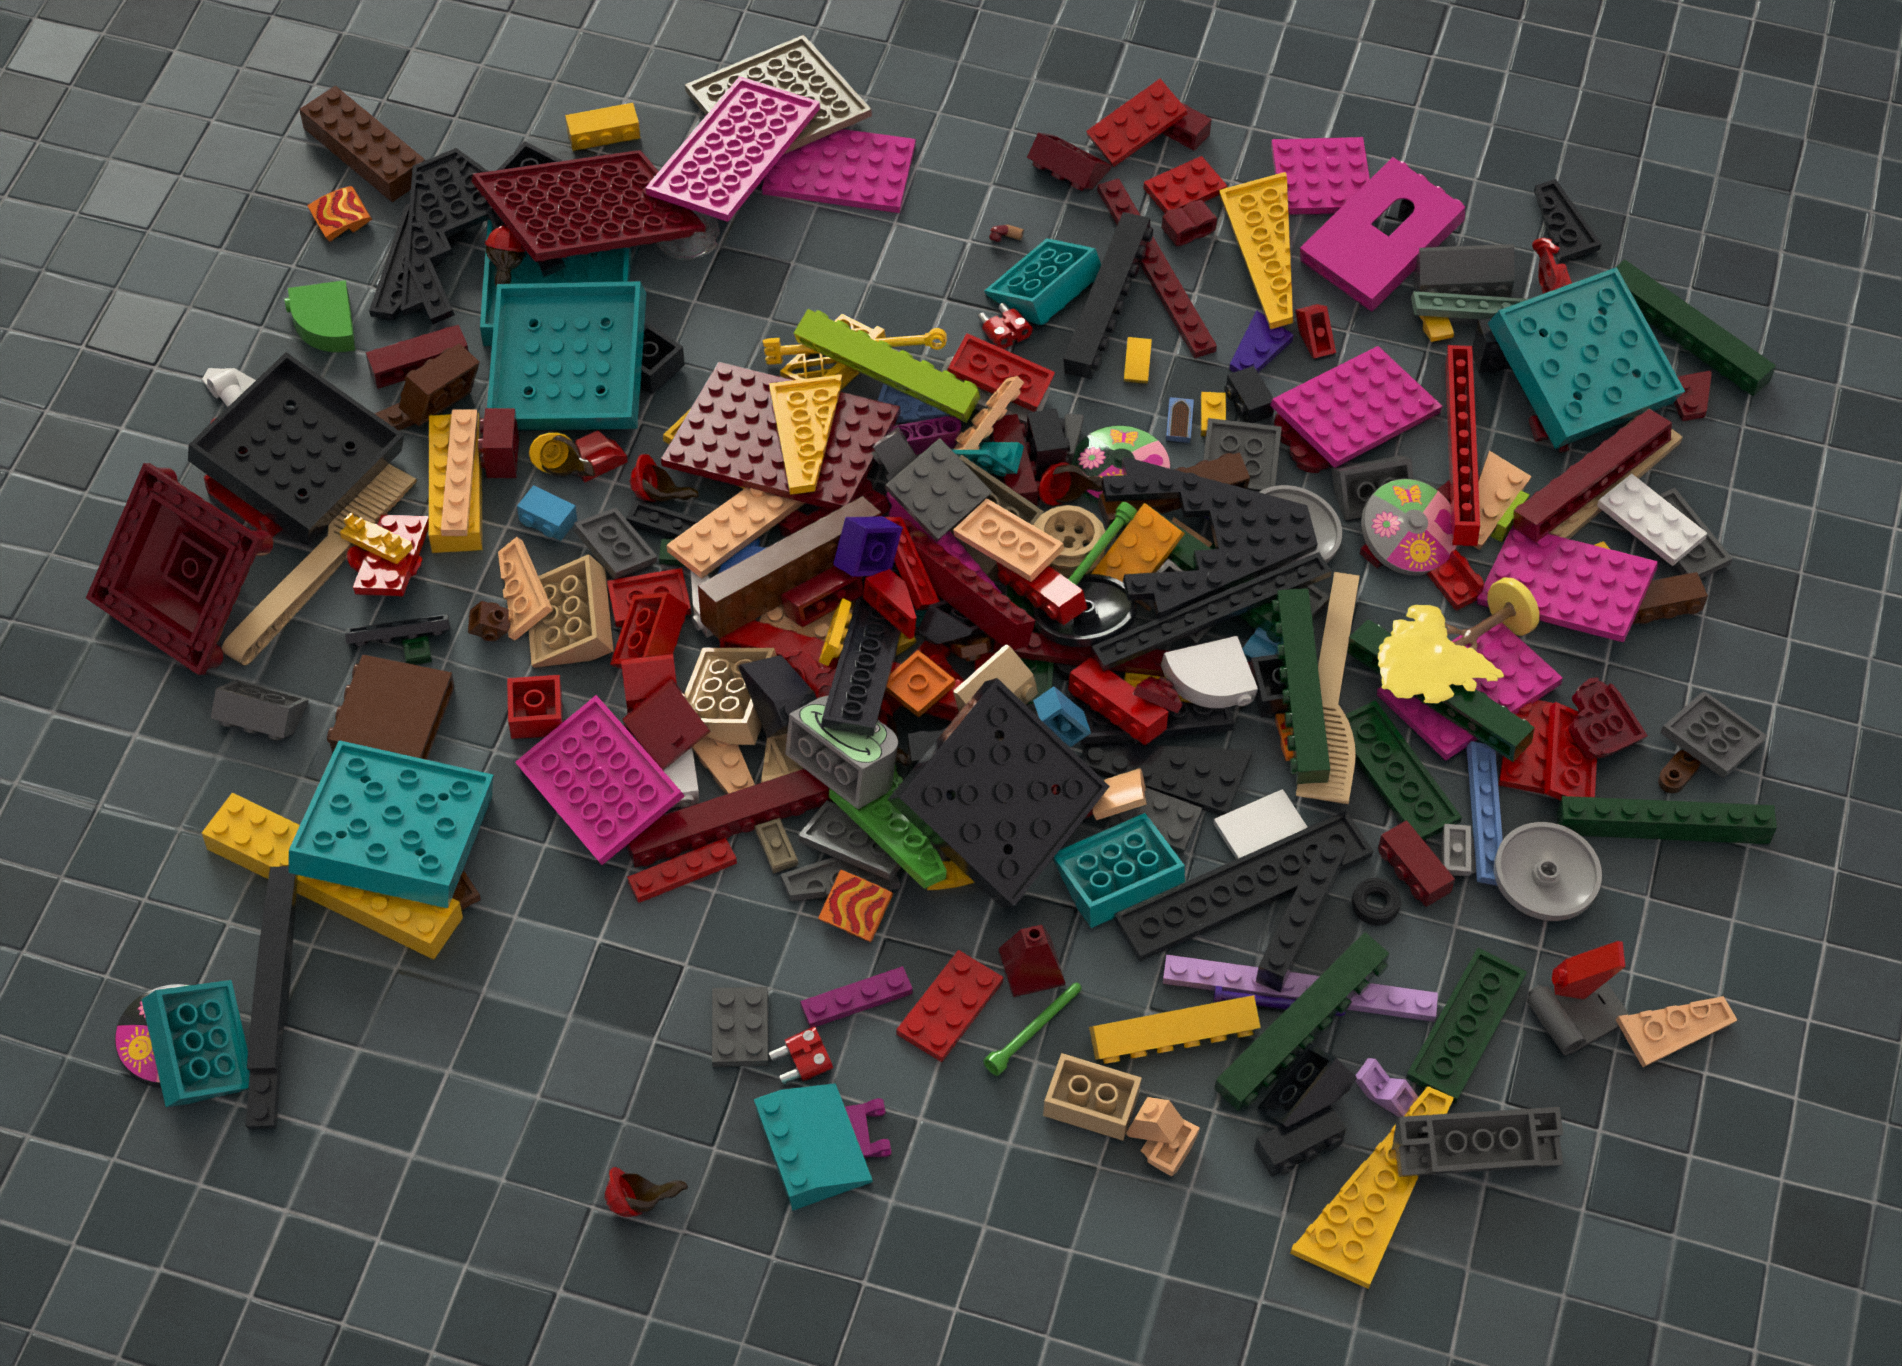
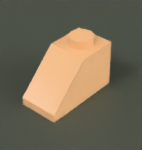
(1156, 1121)

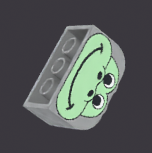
(847, 762)

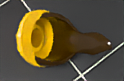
(558, 456)

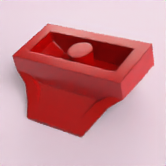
(601, 453)

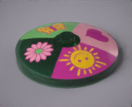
(1104, 449)

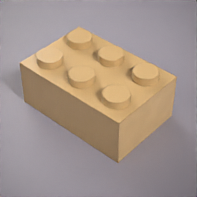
(1092, 1096)

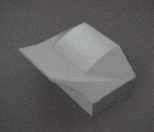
(1458, 850)

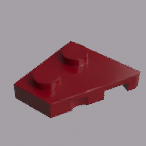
(1694, 400)
(1159, 692)

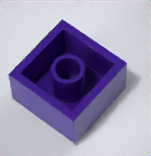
(867, 545)

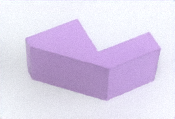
(1387, 1092)

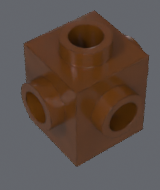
(488, 621)

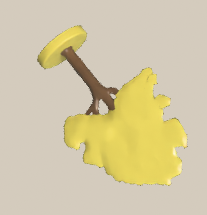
(1426, 662)

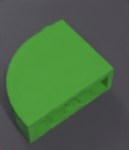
(322, 315)

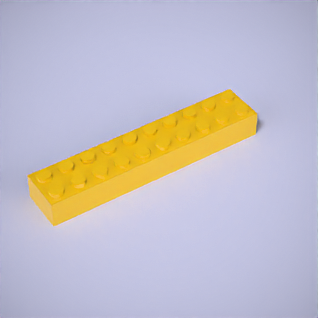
(263, 839)

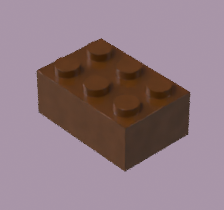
(438, 384)

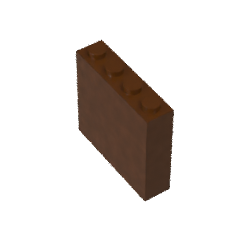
(392, 707)

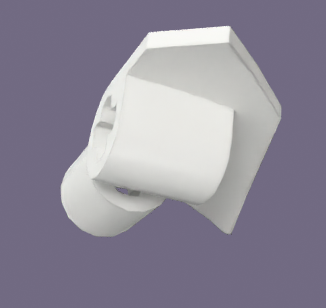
(226, 383)

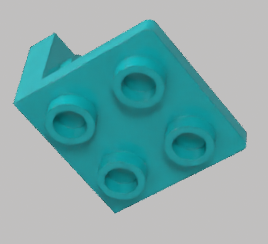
(995, 457)

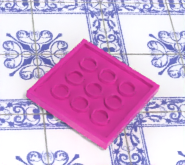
(1320, 172)

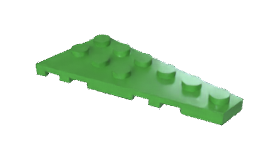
(897, 836)

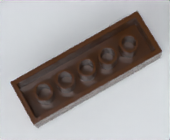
(361, 142)

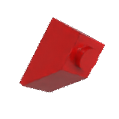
(1316, 330)

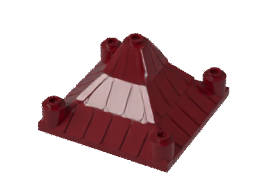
(175, 568)

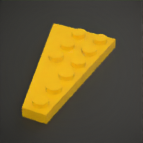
(803, 422)

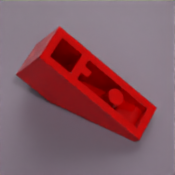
(892, 600)
(1588, 971)

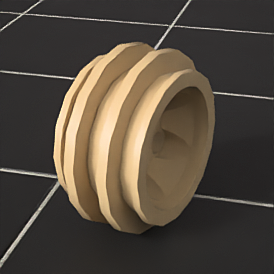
(1073, 528)

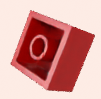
(534, 705)

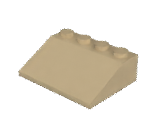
(580, 617)
(721, 694)

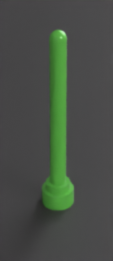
(1123, 516)
(997, 1061)

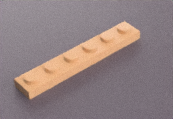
(459, 473)

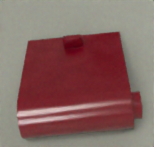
(666, 724)

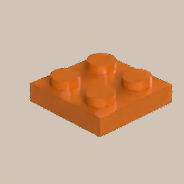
(919, 683)

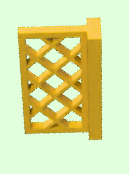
(848, 373)

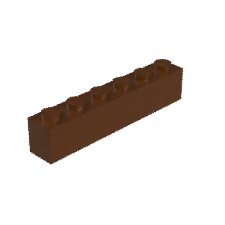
(1226, 469)

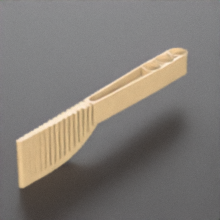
(305, 580)
(1331, 669)

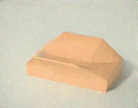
(1170, 1156)

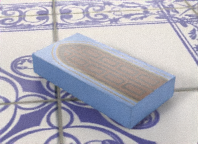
(1179, 420)

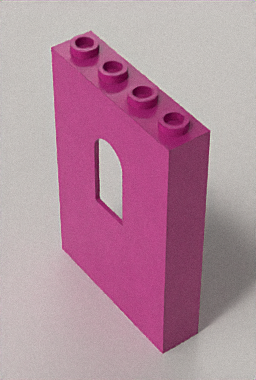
(1365, 259)

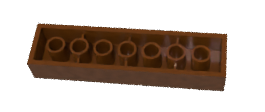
(757, 582)

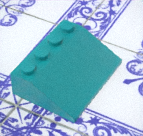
(1046, 279)
(1118, 869)
(197, 1042)
(812, 1143)

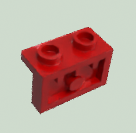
(1457, 581)

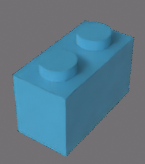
(547, 513)
(1062, 716)

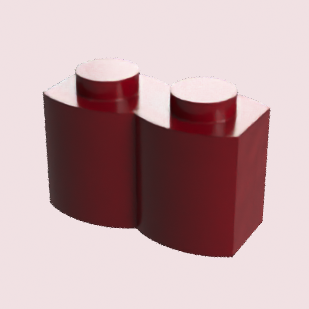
(1189, 222)

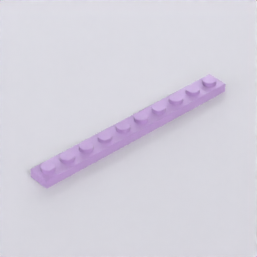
(1242, 979)

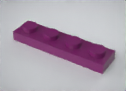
(856, 997)

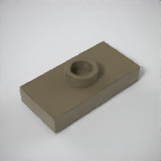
(776, 845)

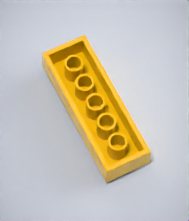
(438, 454)

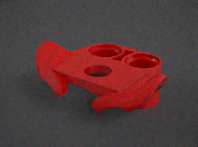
(1550, 274)

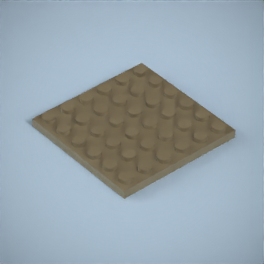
(796, 69)

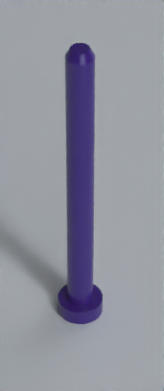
(1264, 1001)

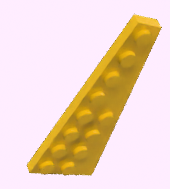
(1261, 228)
(1362, 1217)

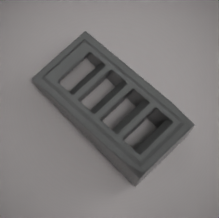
(1073, 427)

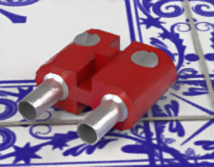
(1005, 329)
(807, 1053)

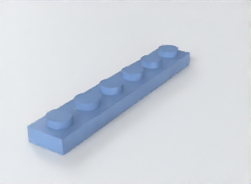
(1485, 809)

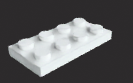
(1652, 519)

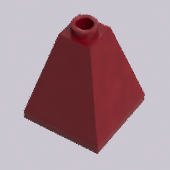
(1031, 962)

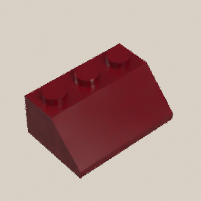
(1067, 161)

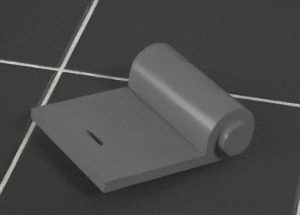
(1576, 1021)

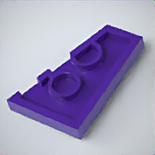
(1259, 344)

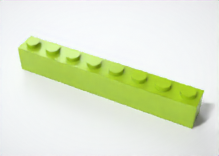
(887, 365)

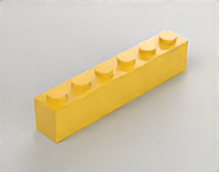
(1173, 1028)

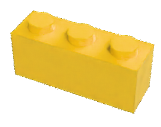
(602, 126)

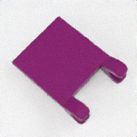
(857, 1117)

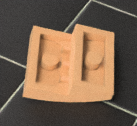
(1124, 794)

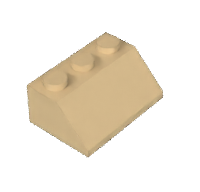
(1008, 669)

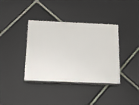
(1259, 824)

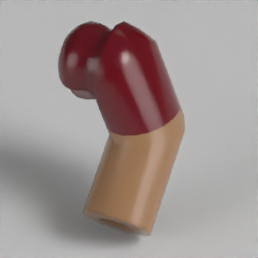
(1005, 230)

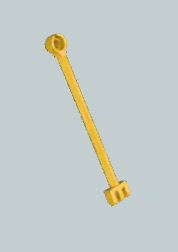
(776, 351)

